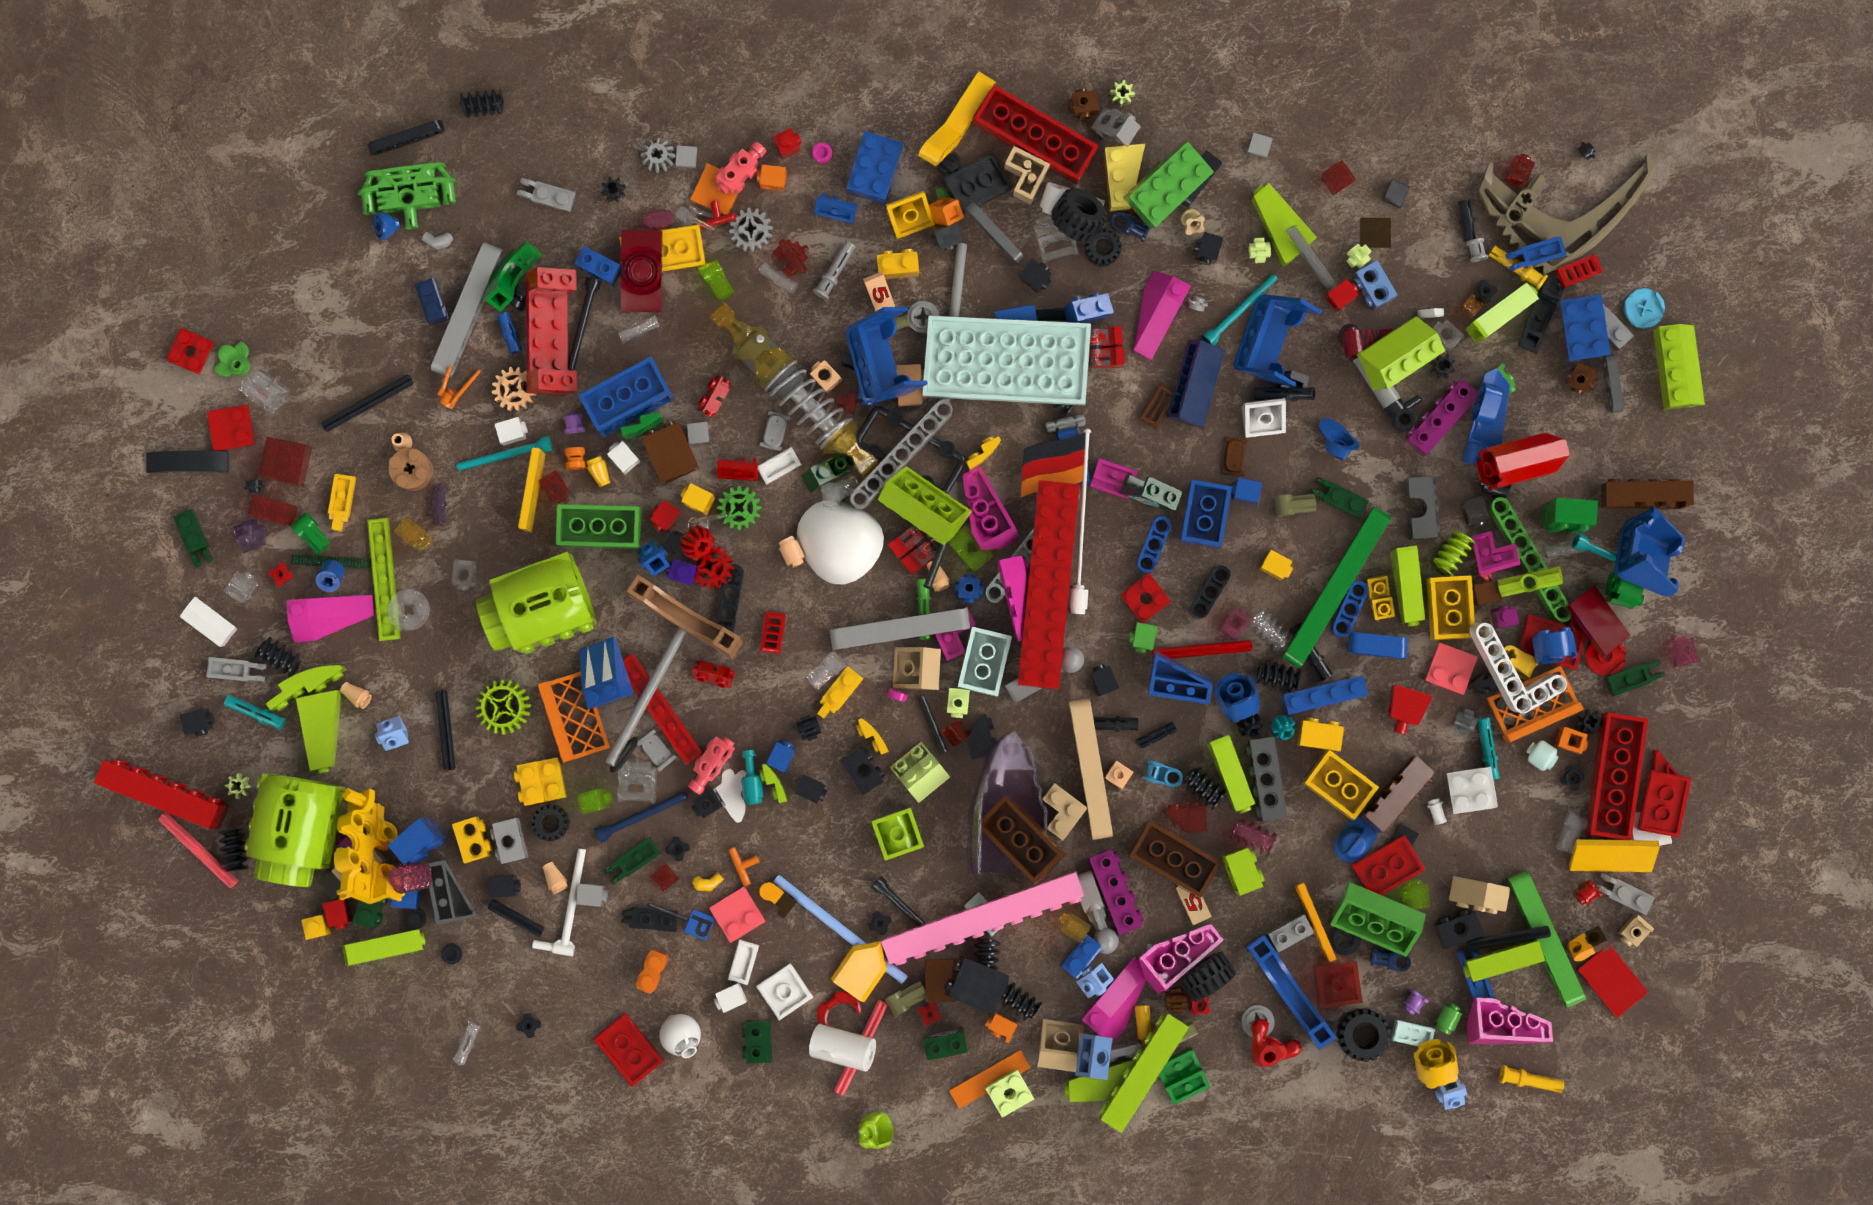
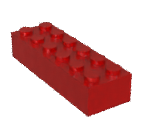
(1035, 133)
(1616, 776)
(161, 794)

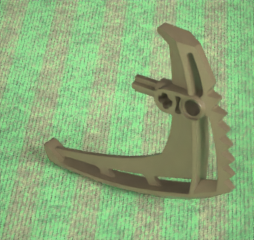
(1544, 227)

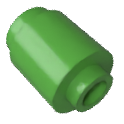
(1448, 1018)

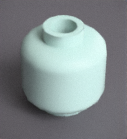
(1542, 755)

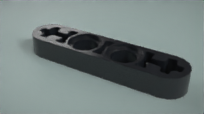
(406, 137)
(731, 603)

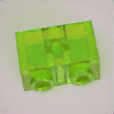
(959, 544)
(595, 800)

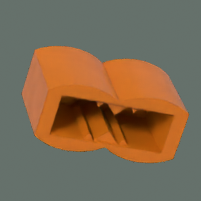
(650, 977)

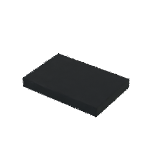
(977, 182)

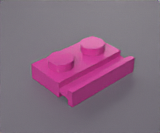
(1110, 477)

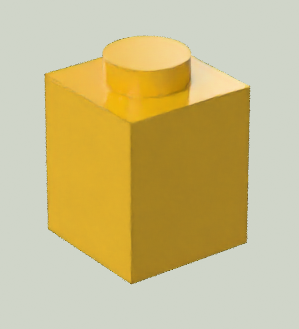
(1276, 565)
(315, 927)

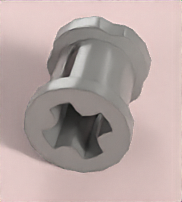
(1477, 250)

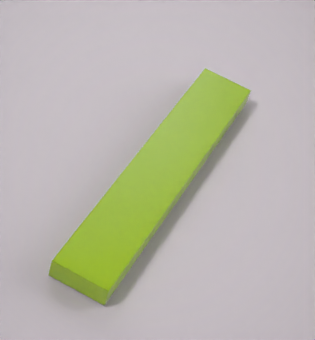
(382, 575)

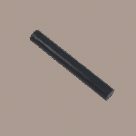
(932, 724)

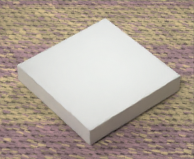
(784, 991)

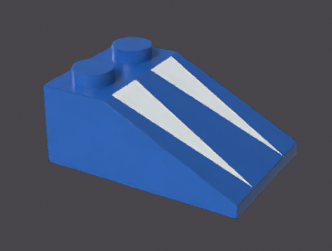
(603, 674)

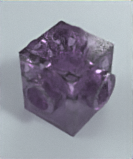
(250, 535)

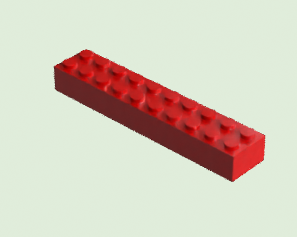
(1048, 585)

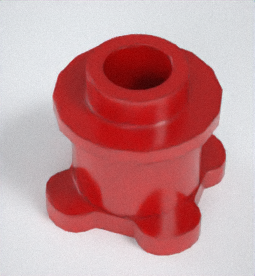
(1587, 893)

